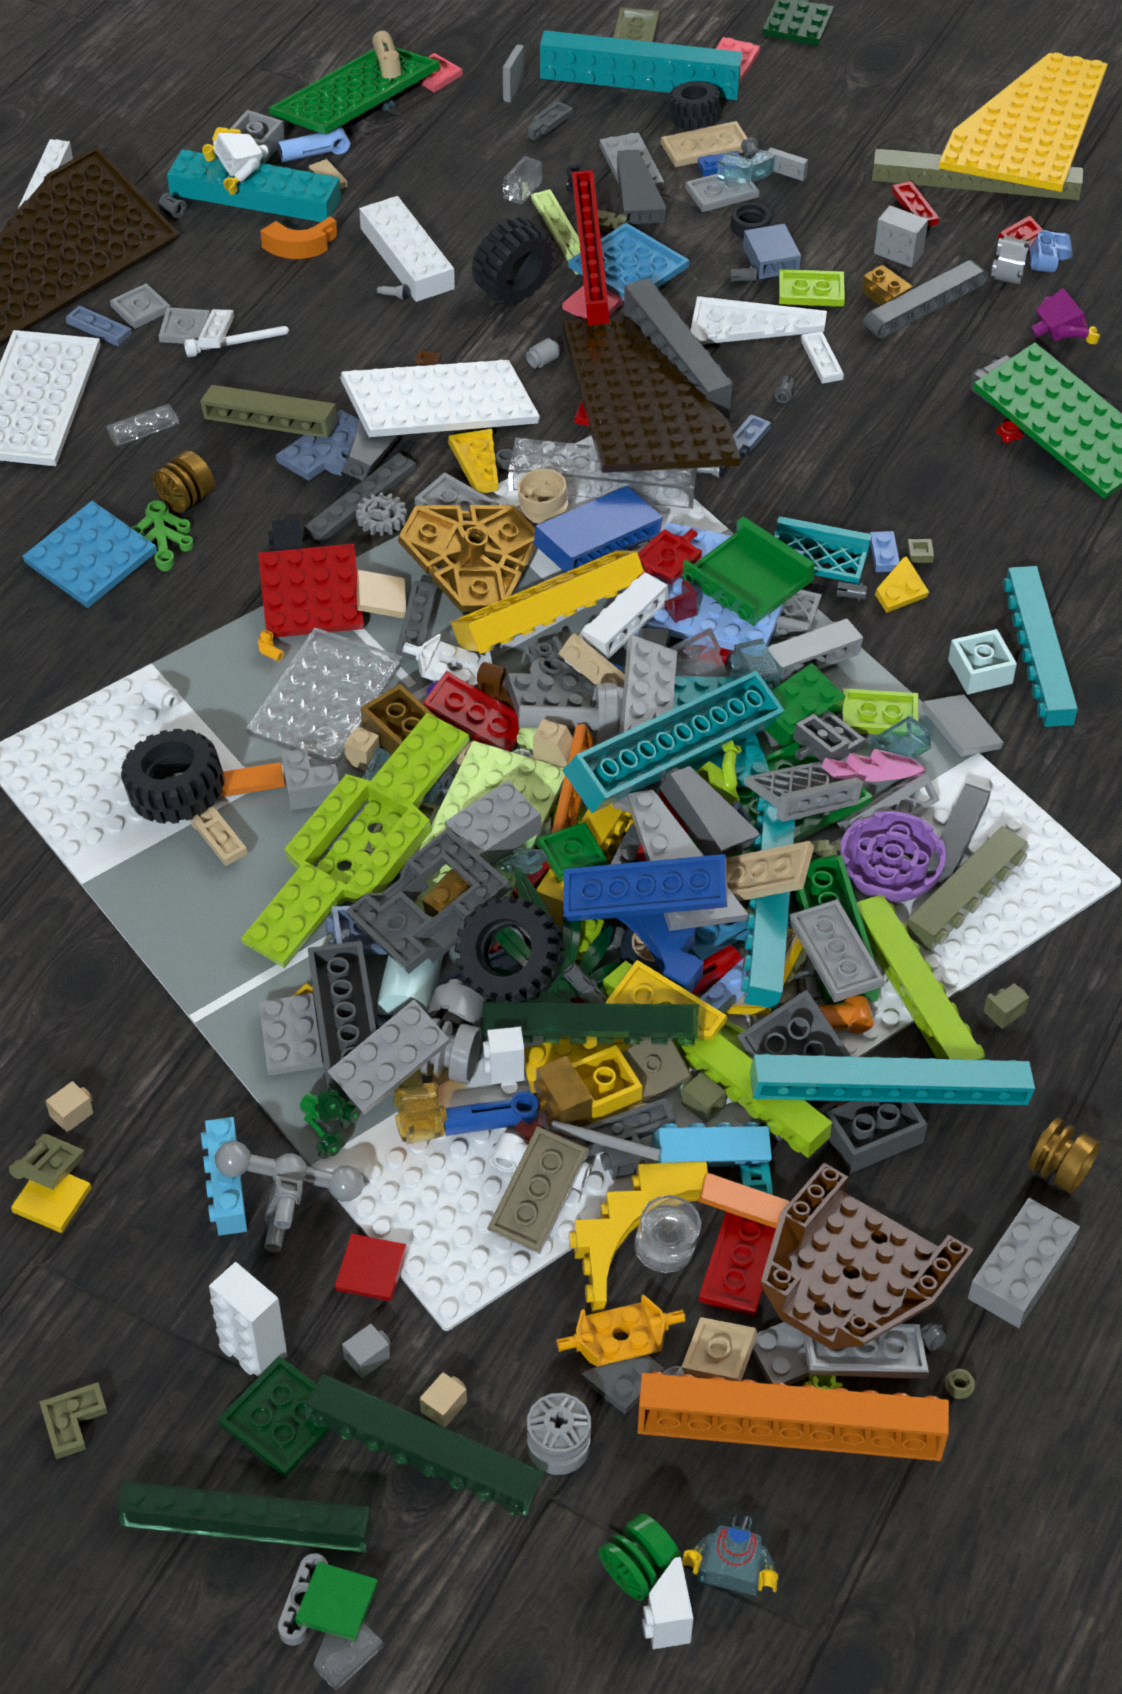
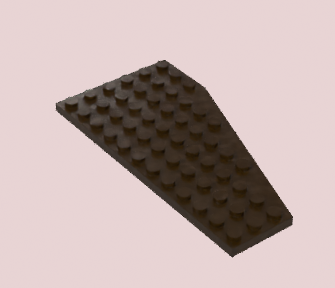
(72, 238)

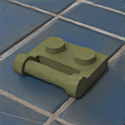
(53, 1166)

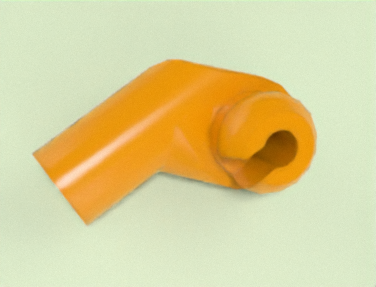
(267, 648)

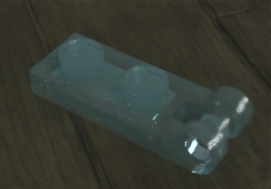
(525, 859)

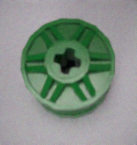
(638, 1556)

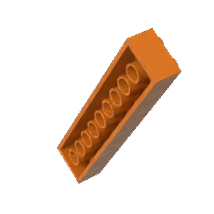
(793, 1416)

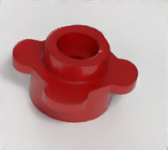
(1009, 432)

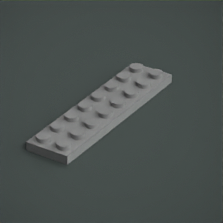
(646, 690)

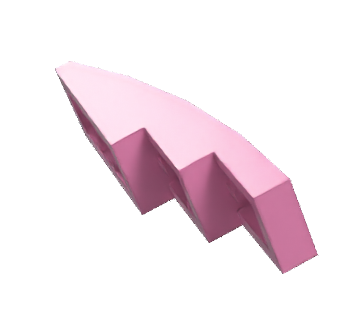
(877, 767)

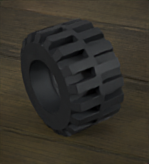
(694, 105)

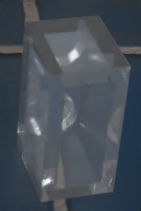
(522, 180)

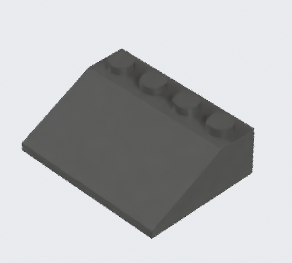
(795, 1029)

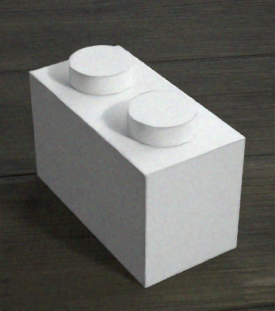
(504, 1055)

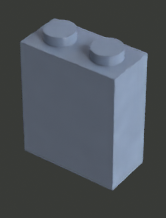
(771, 250)

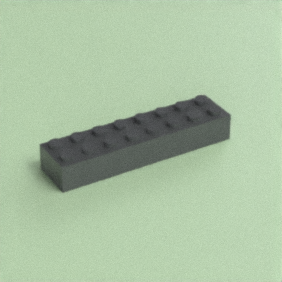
(667, 331)

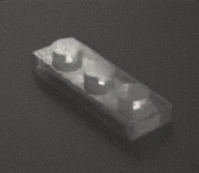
(142, 424)

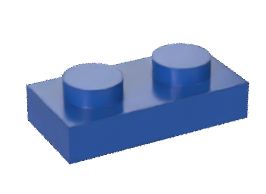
(709, 163)

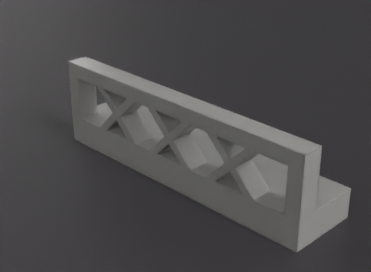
(893, 798)

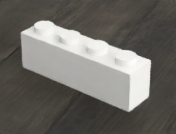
(626, 615)

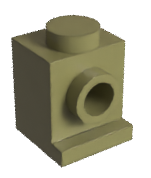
(1006, 1005)

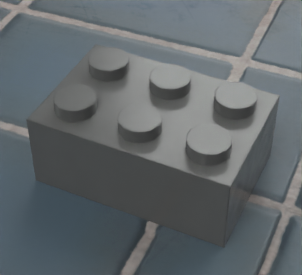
(874, 1131)

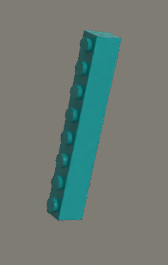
(1040, 647)

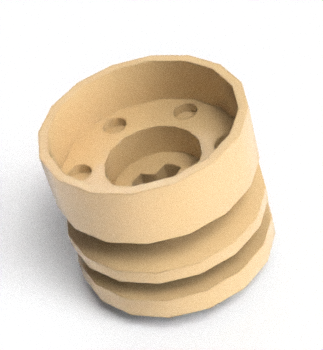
(542, 495)

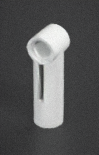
(510, 1151)

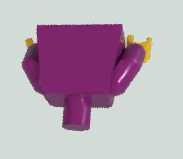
(1063, 319)

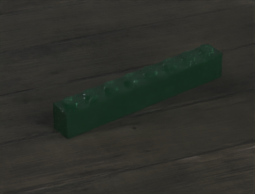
(598, 1022)
(424, 1445)
(244, 1516)

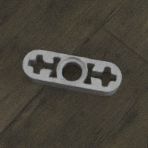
(299, 1585)

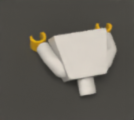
(238, 155)

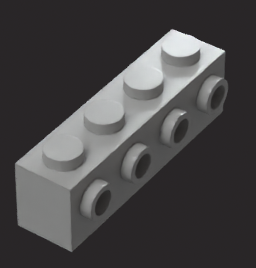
(819, 647)

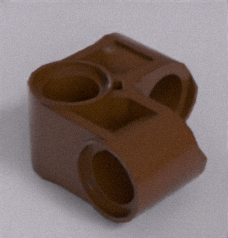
(492, 682)

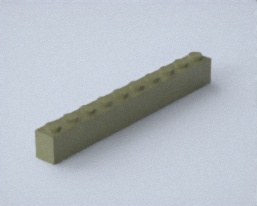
(924, 170)

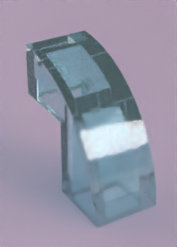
(739, 169)

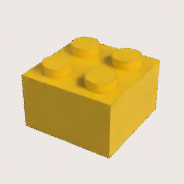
(609, 1082)

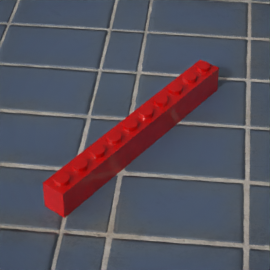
(590, 248)

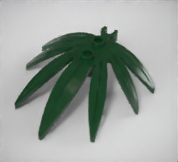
(561, 989)

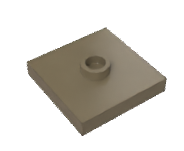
(657, 1068)

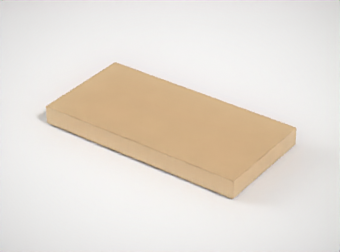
(713, 140)
(769, 871)

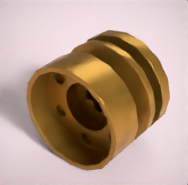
(183, 481)
(1059, 1152)

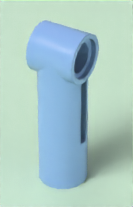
(313, 145)

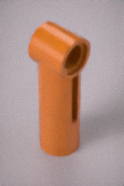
(851, 1014)

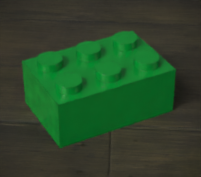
(802, 696)

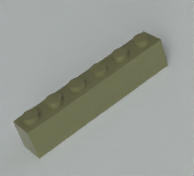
(269, 411)
(967, 888)

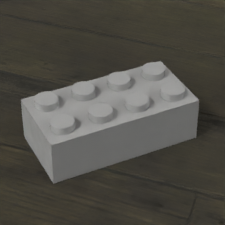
(1023, 1262)

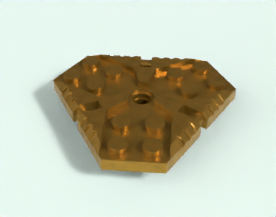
(477, 556)

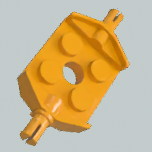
(640, 1321)

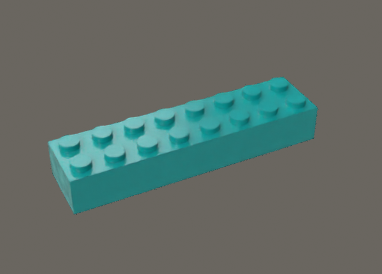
(265, 190)

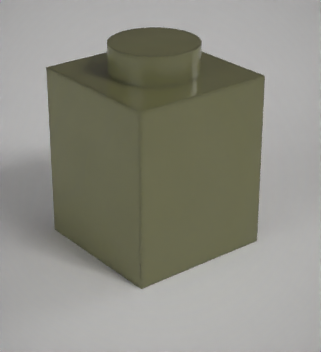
(703, 1097)

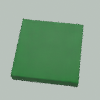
(571, 849)
(336, 1601)

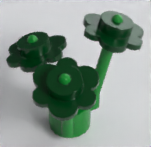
(324, 1107)

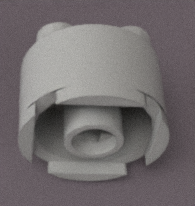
(1011, 260)
(456, 1004)

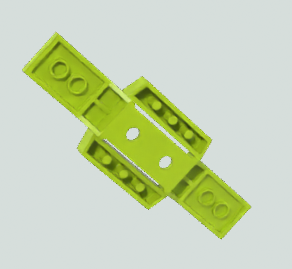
(394, 802)

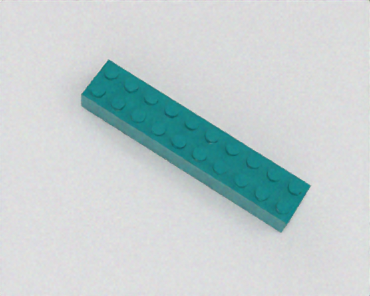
(637, 63)
(672, 741)

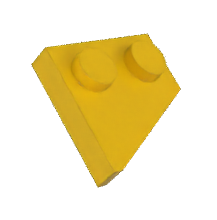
(901, 587)

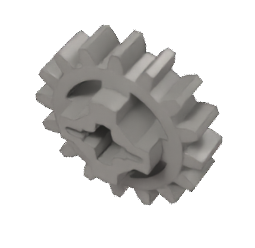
(381, 514)

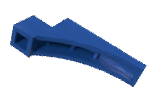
(668, 948)

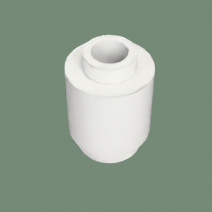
(160, 694)

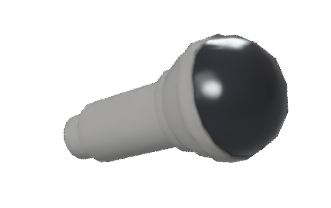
(401, 291)
(716, 471)

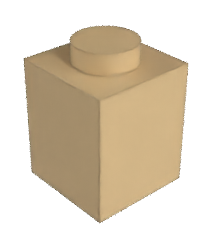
(361, 748)
(70, 1106)
(443, 1399)

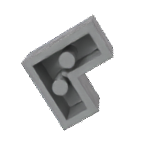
(307, 785)

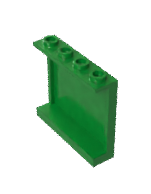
(751, 572)

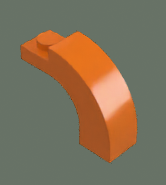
(298, 243)

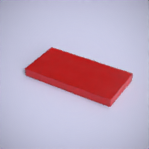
(473, 712)
(737, 1265)

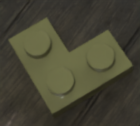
(65, 1412)

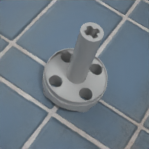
(601, 718)

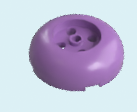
(894, 836)

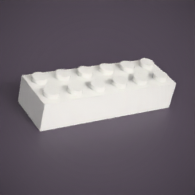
(407, 248)

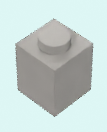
(367, 1350)

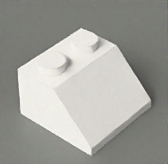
(669, 1610)

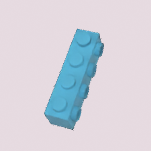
(716, 1145)
(226, 1191)

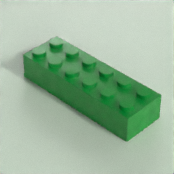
(826, 882)

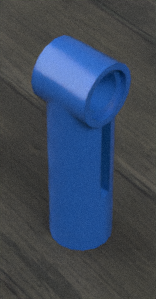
(491, 1114)

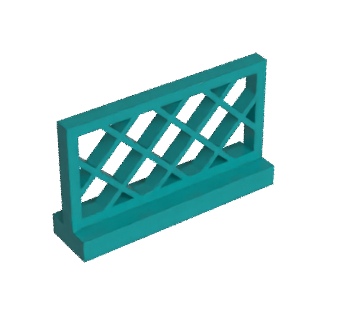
(827, 538)

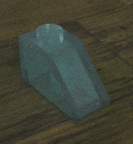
(904, 738)

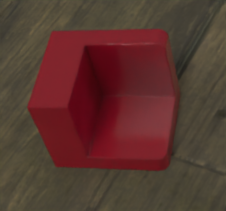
(683, 605)

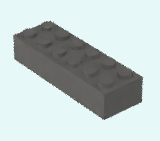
(340, 1002)

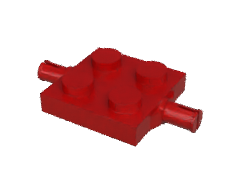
(666, 553)

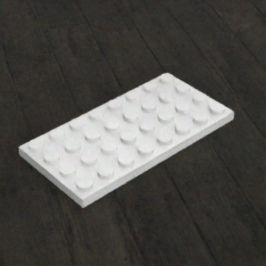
(41, 393)
(439, 398)

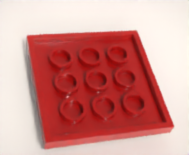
(310, 590)

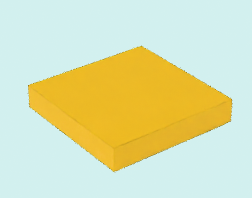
(49, 1206)

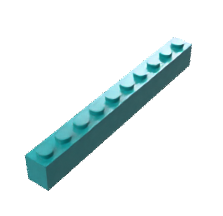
(767, 921)
(891, 1079)

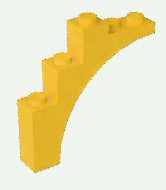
(621, 1213)

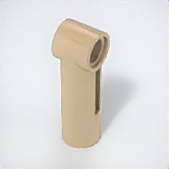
(386, 55)

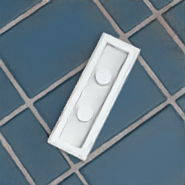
(215, 328)
(822, 357)

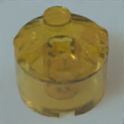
(419, 1113)

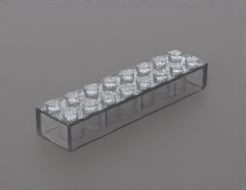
(584, 477)

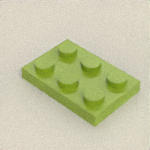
(811, 287)
(877, 710)

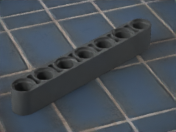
(925, 299)

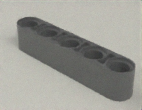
(960, 830)

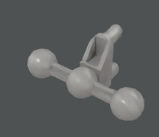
(288, 1175)

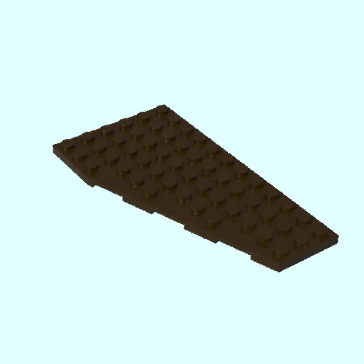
(641, 404)

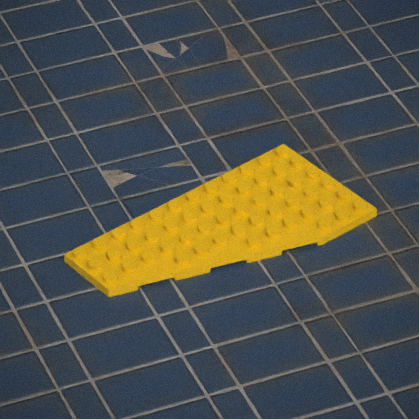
(1030, 126)

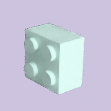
(982, 661)

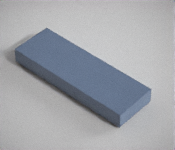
(98, 325)

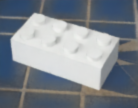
(247, 1320)

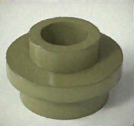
(959, 1376)

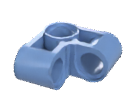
(1048, 249)

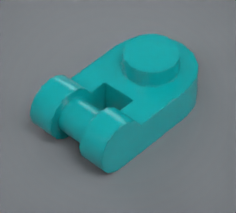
(762, 1172)

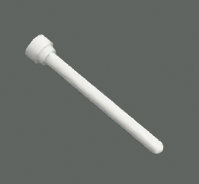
(192, 348)

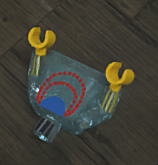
(733, 1559)

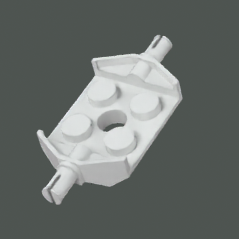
(437, 658)

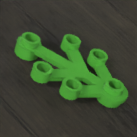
(157, 513)

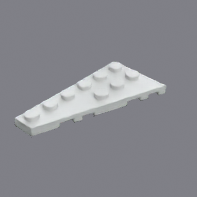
(738, 320)

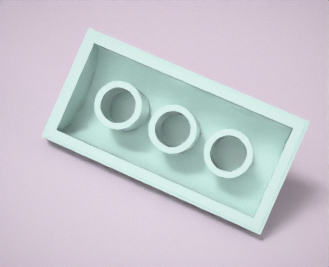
(401, 988)

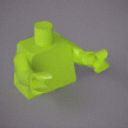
(725, 779)

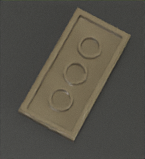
(538, 1190)

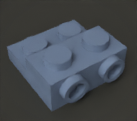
(346, 930)

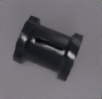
(572, 168)

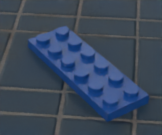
(645, 888)

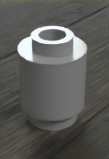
(543, 353)

